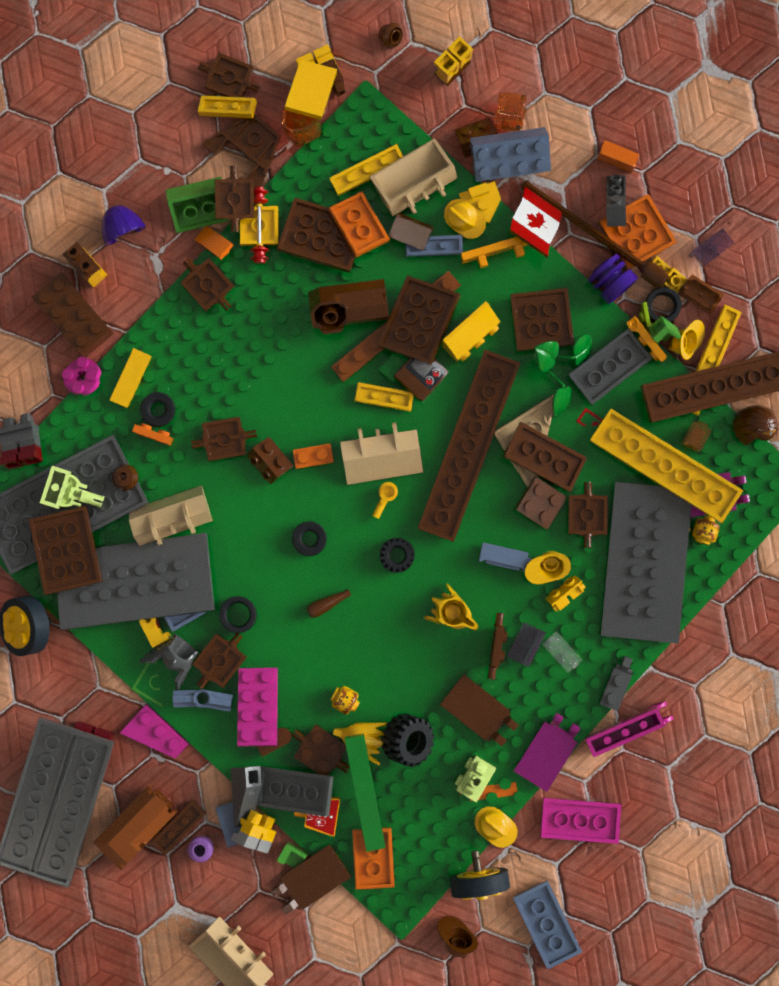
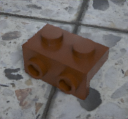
(477, 129)
(269, 460)

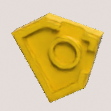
(484, 198)

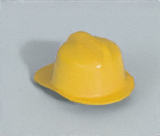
(464, 218)
(690, 340)
(547, 568)
(496, 827)

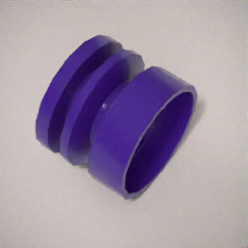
(612, 279)

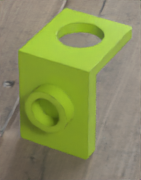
(644, 316)

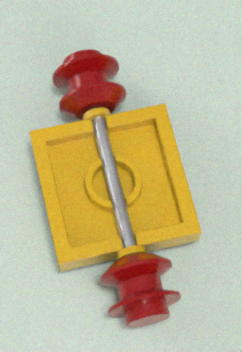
(261, 229)

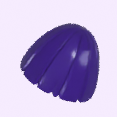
(119, 221)

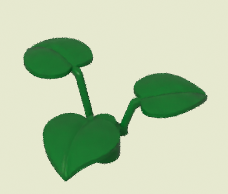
(545, 359)

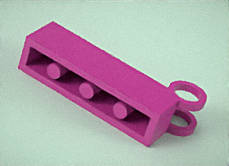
(627, 730)

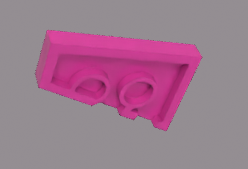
(155, 732)

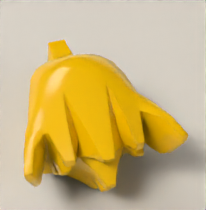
(452, 611)
(371, 734)

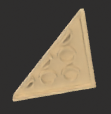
(538, 418)

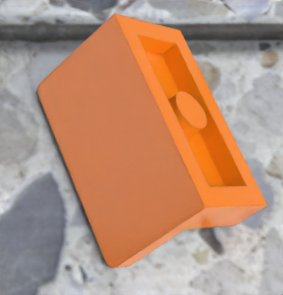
(618, 156)

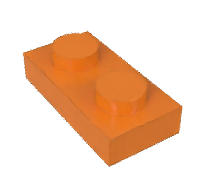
(160, 436)
(313, 456)

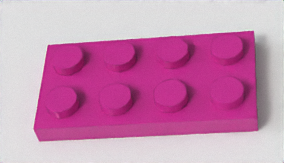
(257, 707)
(580, 820)

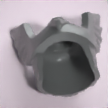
(175, 655)

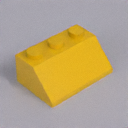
(471, 333)

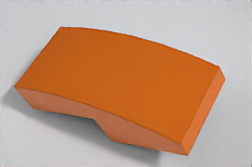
(213, 242)

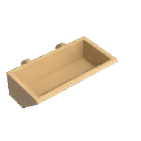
(414, 177)
(381, 456)
(170, 516)
(229, 956)

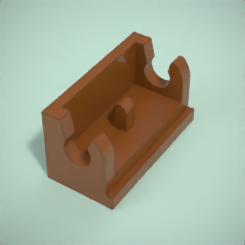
(701, 294)

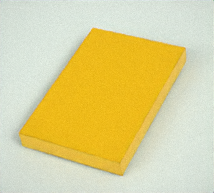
(310, 89)

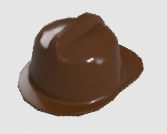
(457, 936)

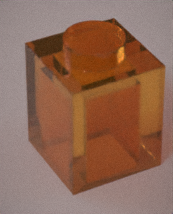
(696, 436)

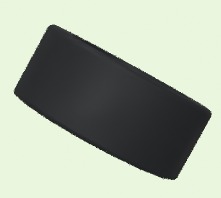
(669, 293)
(223, 614)

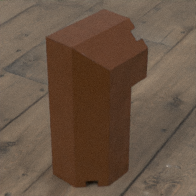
(347, 304)

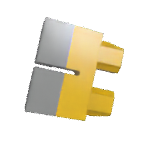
(256, 832)

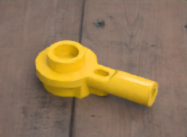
(387, 492)

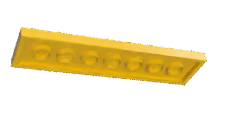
(666, 466)

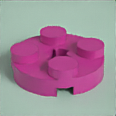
(73, 372)

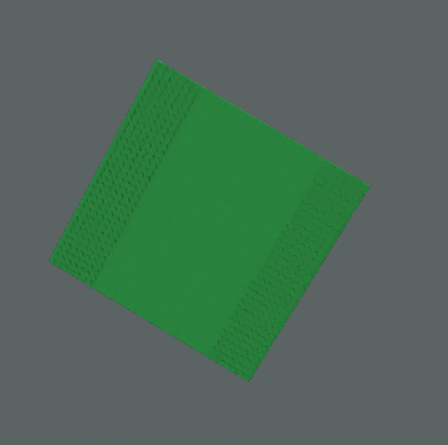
(278, 377)

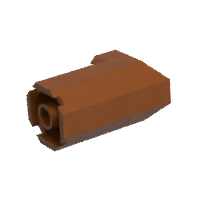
(135, 826)

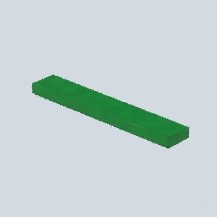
(365, 792)

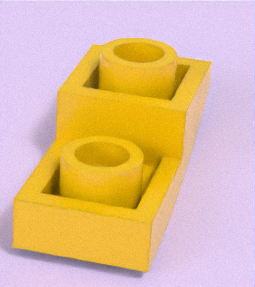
(675, 280)

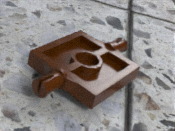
(228, 76)
(234, 198)
(207, 284)
(224, 439)
(587, 514)
(496, 654)
(219, 660)
(320, 751)

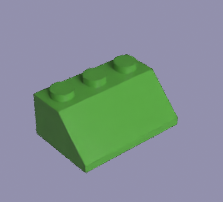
(193, 205)

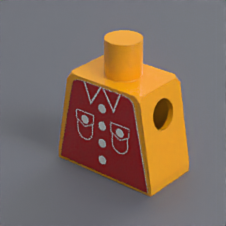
(320, 823)

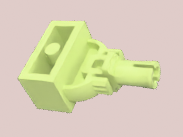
(63, 490)
(475, 778)

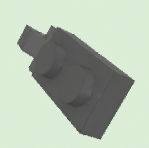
(617, 684)

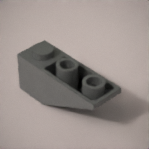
(616, 200)
(245, 791)

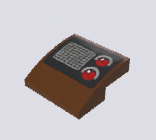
(420, 377)

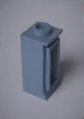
(504, 557)

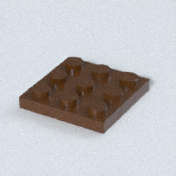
(541, 318)

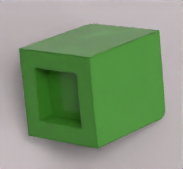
(663, 330)
(291, 855)

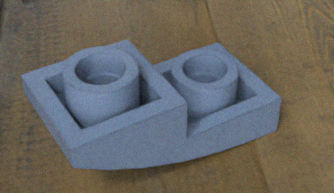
(226, 820)

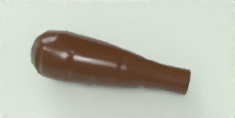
(323, 605)

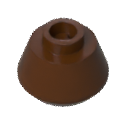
(391, 35)
(131, 477)

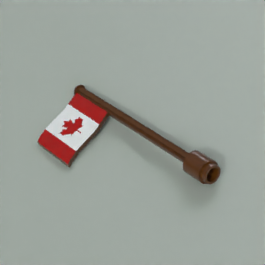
(540, 218)

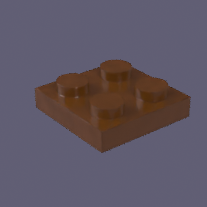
(540, 503)

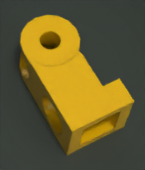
(154, 632)

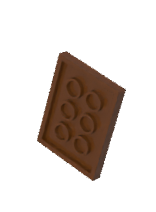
(315, 237)
(419, 320)
(65, 550)

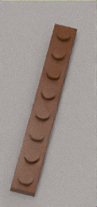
(369, 347)

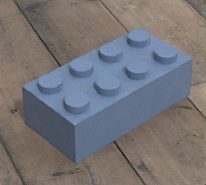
(510, 154)

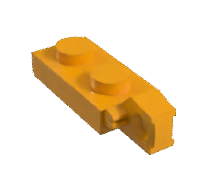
(645, 338)

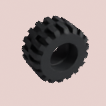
(397, 734)

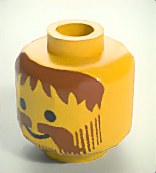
(705, 530)
(345, 700)

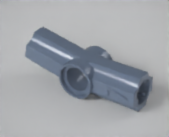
(189, 698)

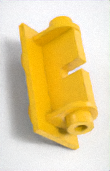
(558, 598)

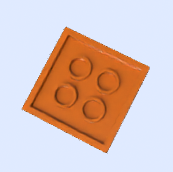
(644, 232)

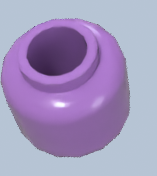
(194, 845)

